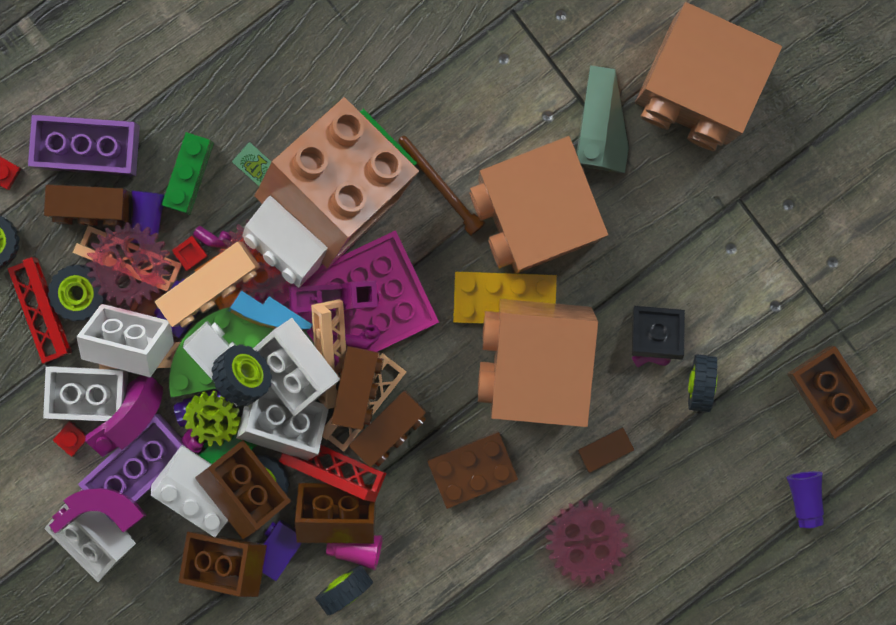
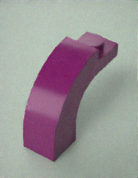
(353, 294)
(132, 417)
(113, 503)

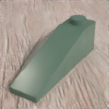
(602, 129)

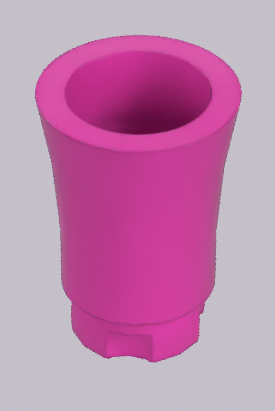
(361, 554)

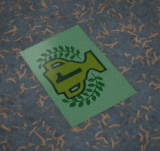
(252, 163)

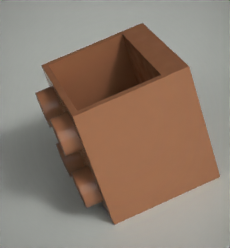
(706, 77)
(338, 178)
(538, 206)
(539, 362)

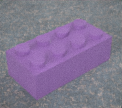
(83, 145)
(139, 463)

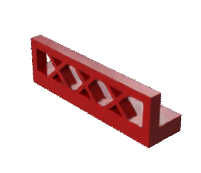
(53, 323)
(338, 480)

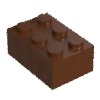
(88, 205)
(357, 388)
(832, 392)
(388, 429)
(472, 469)
(243, 489)
(333, 515)
(222, 564)

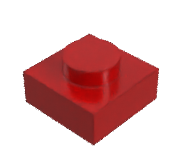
(8, 173)
(189, 253)
(70, 438)

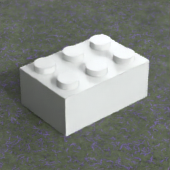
(125, 340)
(296, 367)
(83, 393)
(274, 426)

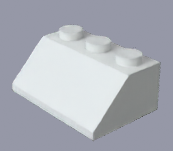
(284, 242)
(206, 346)
(183, 494)
(93, 542)

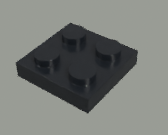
(658, 332)

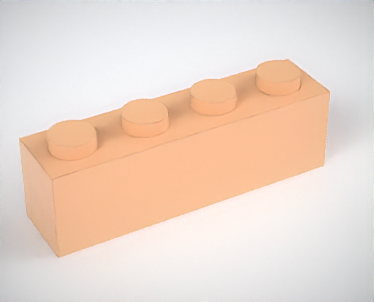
(208, 284)

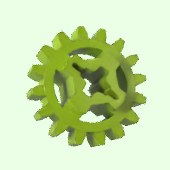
(212, 420)

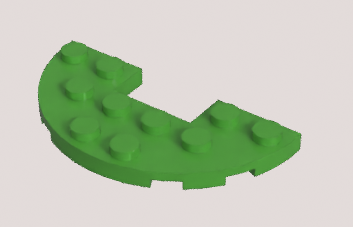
(187, 376)

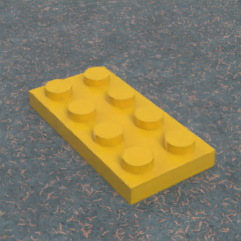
(482, 292)

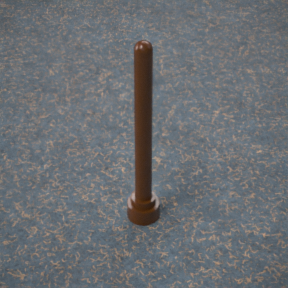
(471, 221)

